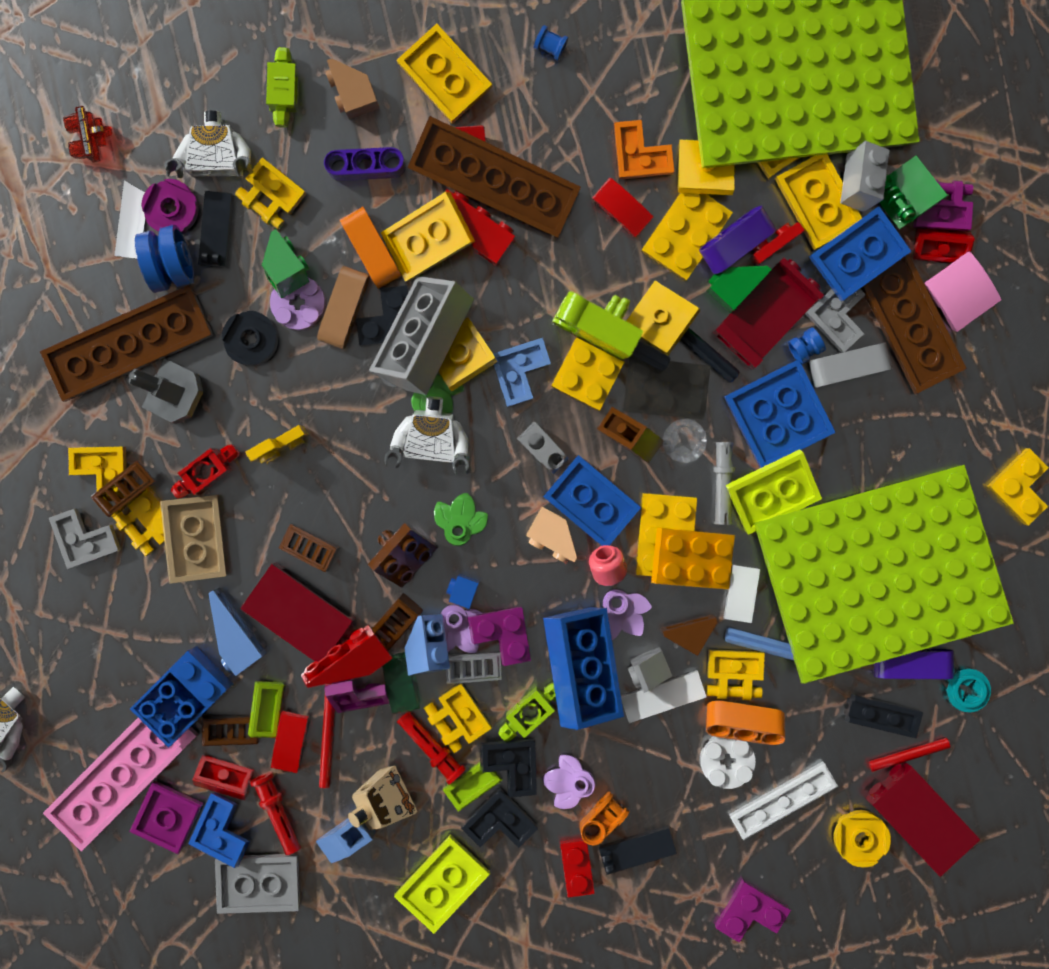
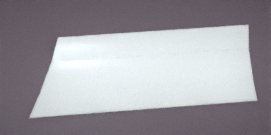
(130, 221)

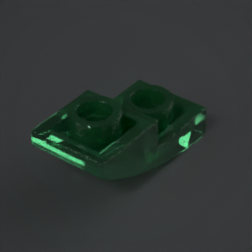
(400, 687)

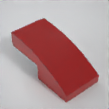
(622, 207)
(289, 741)

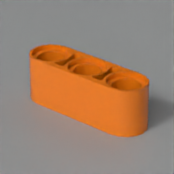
(370, 247)
(745, 722)

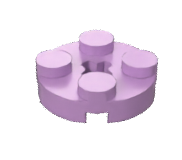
(307, 315)

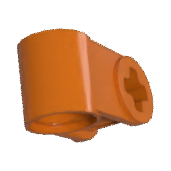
(604, 818)

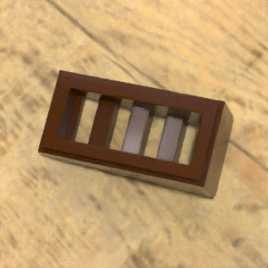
(108, 489)
(329, 555)
(409, 607)
(219, 740)

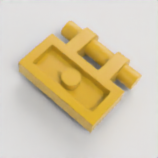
(275, 186)
(148, 511)
(735, 665)
(464, 713)

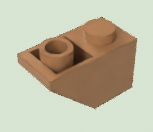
(354, 89)

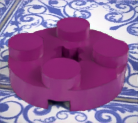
(165, 192)

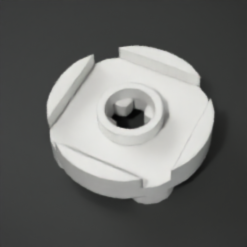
(719, 774)

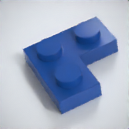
(212, 833)

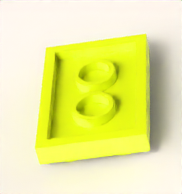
(774, 490)
(442, 884)

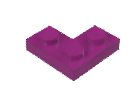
(507, 628)
(346, 697)
(748, 905)

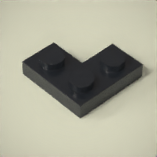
(375, 329)
(517, 758)
(502, 814)

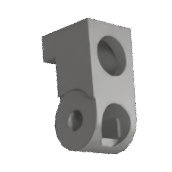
(542, 447)

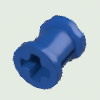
(550, 42)

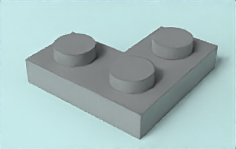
(831, 319)
(78, 545)

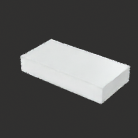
(741, 593)

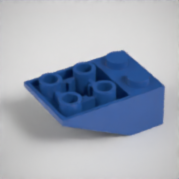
(181, 696)

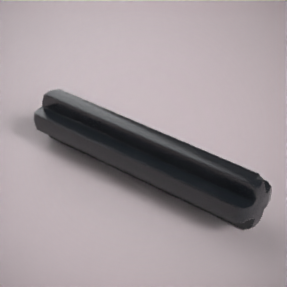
(710, 355)

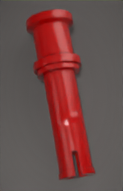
(439, 756)
(271, 801)

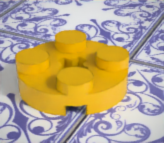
(873, 849)

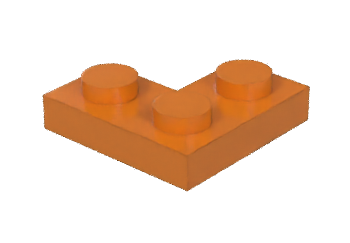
(634, 158)

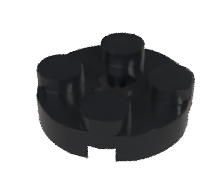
(235, 344)

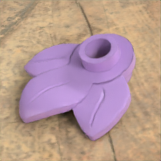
(628, 614)
(459, 633)
(564, 782)

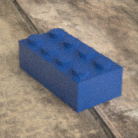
(583, 667)

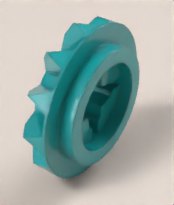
(980, 685)

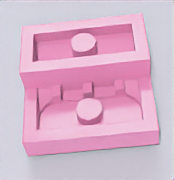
(962, 291)

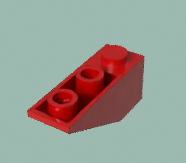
(490, 238)
(353, 659)

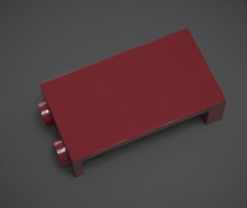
(768, 312)
(297, 614)
(922, 818)

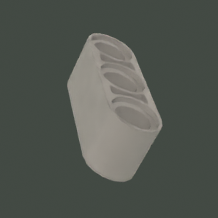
(850, 365)

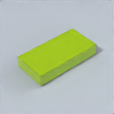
(265, 709)
(471, 786)

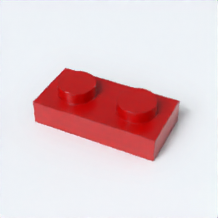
(784, 236)
(577, 867)

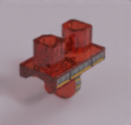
(83, 123)

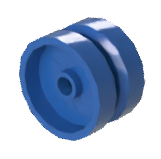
(164, 258)

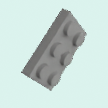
(258, 884)

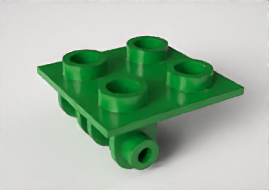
(910, 192)

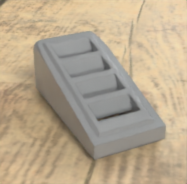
(451, 678)

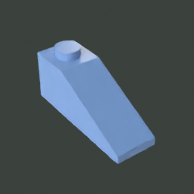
(234, 638)

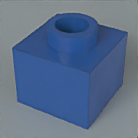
(462, 590)

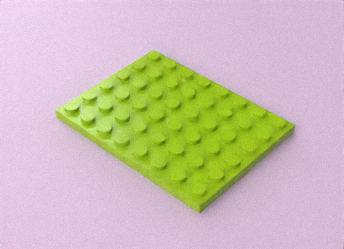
(798, 77)
(883, 574)

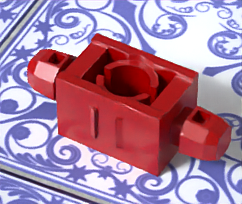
(189, 473)

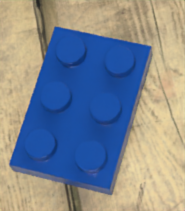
(860, 254)
(592, 501)

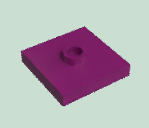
(166, 817)

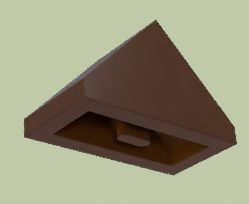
(692, 633)

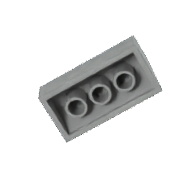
(422, 334)

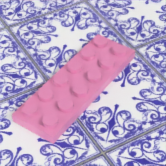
(113, 782)

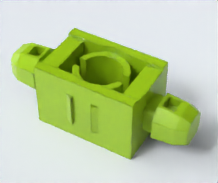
(282, 87)
(508, 730)

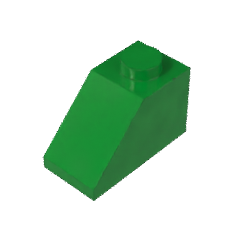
(735, 284)

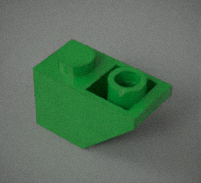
(282, 266)

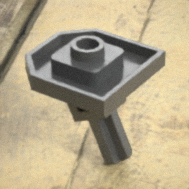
(171, 392)

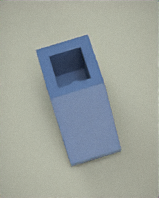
(427, 646)
(344, 840)

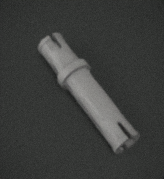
(724, 472)

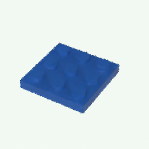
(779, 414)

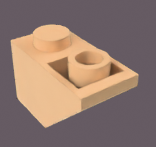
(552, 532)

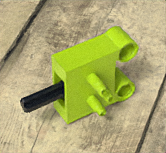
(607, 329)

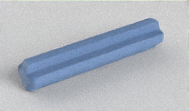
(758, 643)

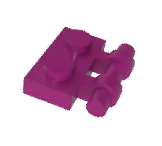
(948, 214)

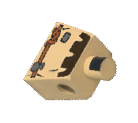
(382, 800)

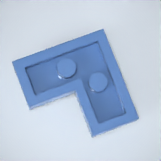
(513, 365)

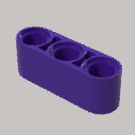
(353, 157)
(737, 239)
(922, 664)

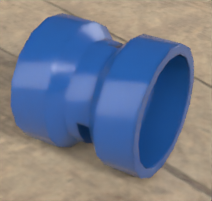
(807, 345)

